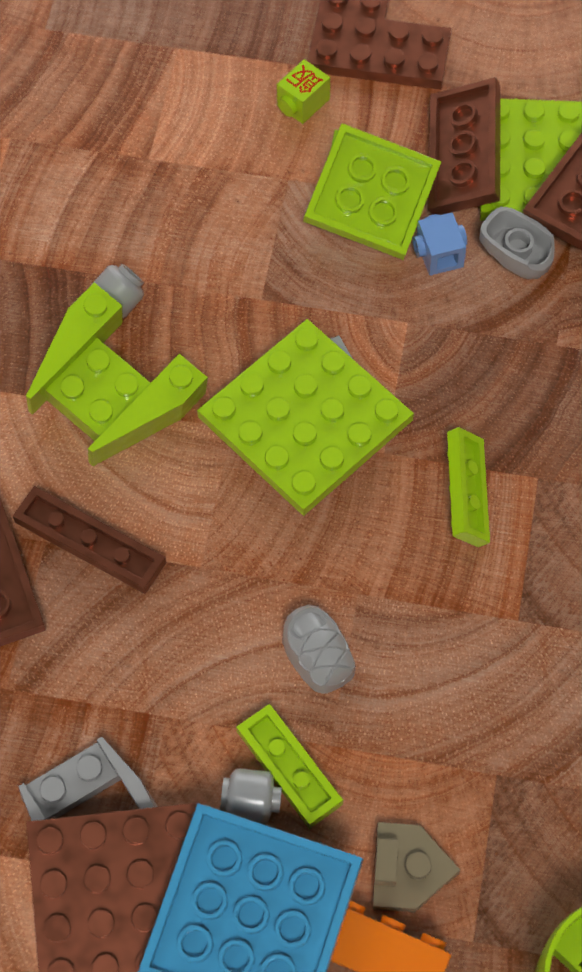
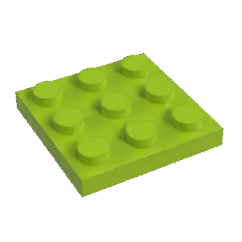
(372, 191)

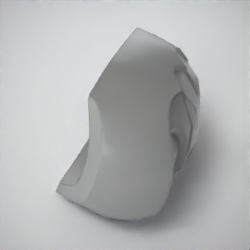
(518, 242)
(317, 649)

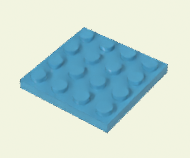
(250, 900)

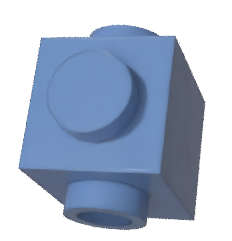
(440, 243)

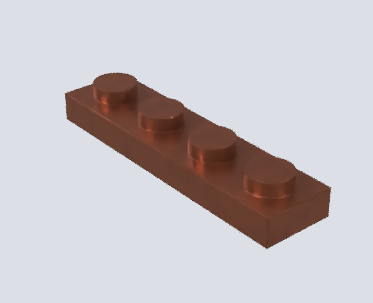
(89, 539)

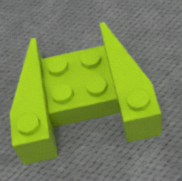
(102, 389)

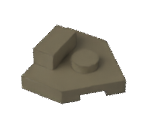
(408, 868)

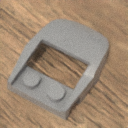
(80, 780)

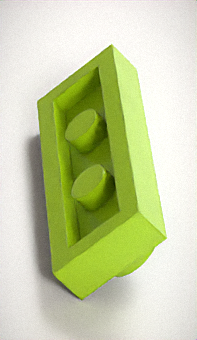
(468, 487)
(290, 765)

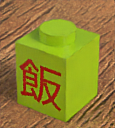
(303, 91)

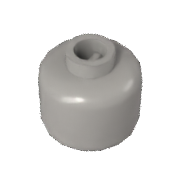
(121, 285)
(250, 795)

